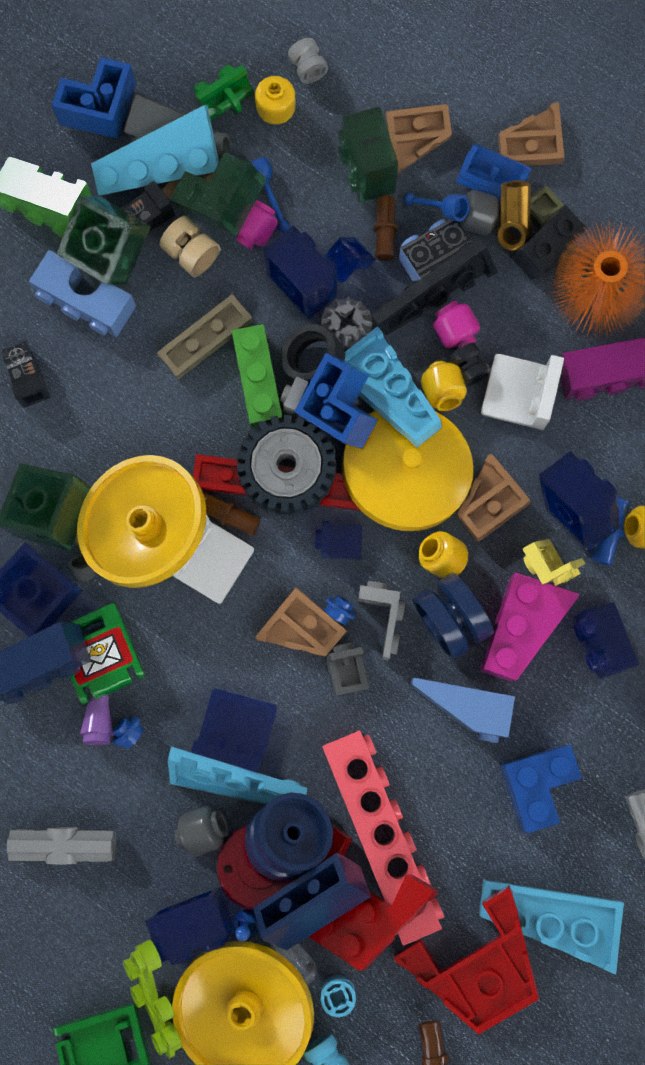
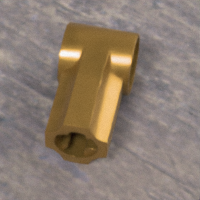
(515, 213)

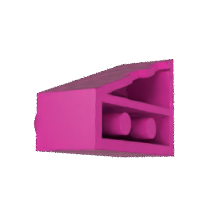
(523, 625)

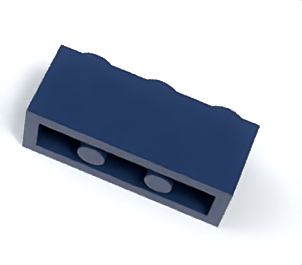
(40, 659)
(311, 902)

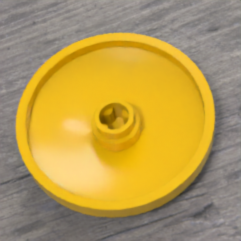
(408, 484)
(141, 521)
(243, 1007)

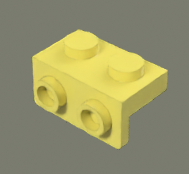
(545, 562)

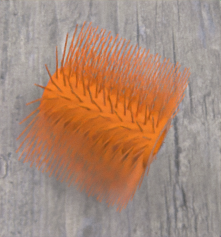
(602, 280)

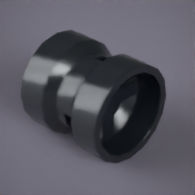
(470, 364)

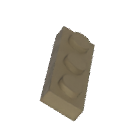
(204, 337)

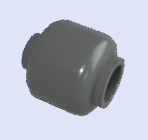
(483, 213)
(201, 830)

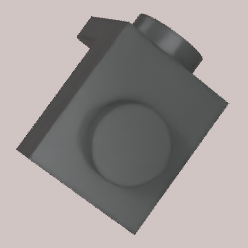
(347, 669)

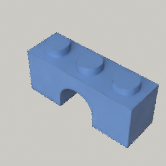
(104, 309)

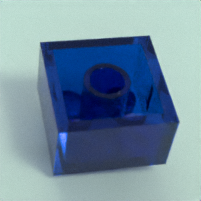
(301, 271)
(580, 500)
(34, 591)
(189, 926)

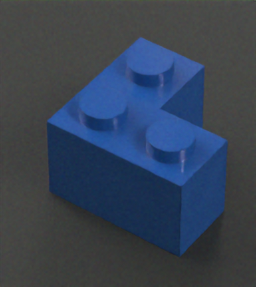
(98, 106)
(331, 399)
(529, 785)

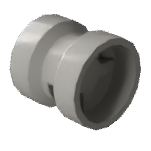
(306, 58)

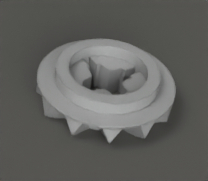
(361, 319)

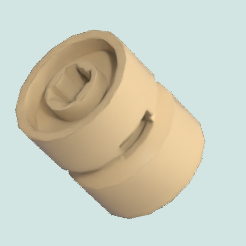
(185, 242)

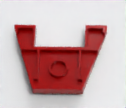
(373, 924)
(487, 981)

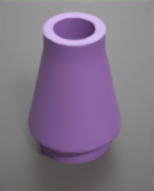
(97, 722)

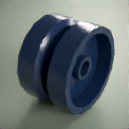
(453, 616)
(288, 837)

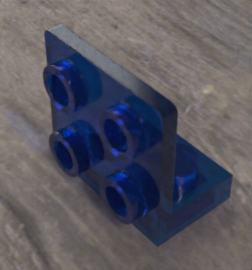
(605, 640)
(235, 730)

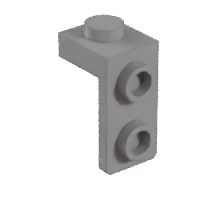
(377, 594)

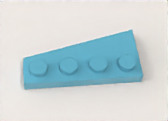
(160, 155)
(391, 389)
(225, 779)
(567, 921)

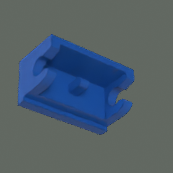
(487, 170)

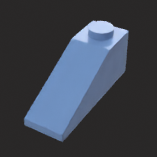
(473, 708)

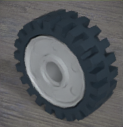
(283, 440)

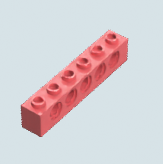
(339, 755)

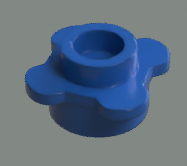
(340, 609)
(127, 732)

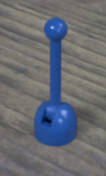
(264, 167)
(453, 206)
(247, 920)

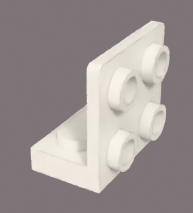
(522, 390)
(215, 563)

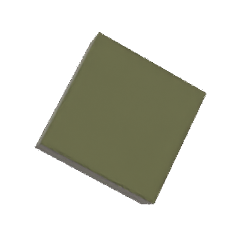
(543, 204)

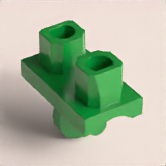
(225, 92)

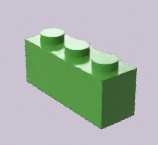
(256, 374)

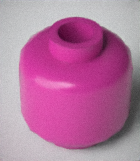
(257, 226)
(456, 325)

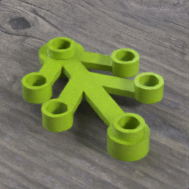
(140, 967)

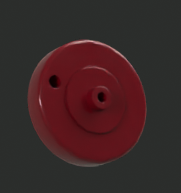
(239, 877)

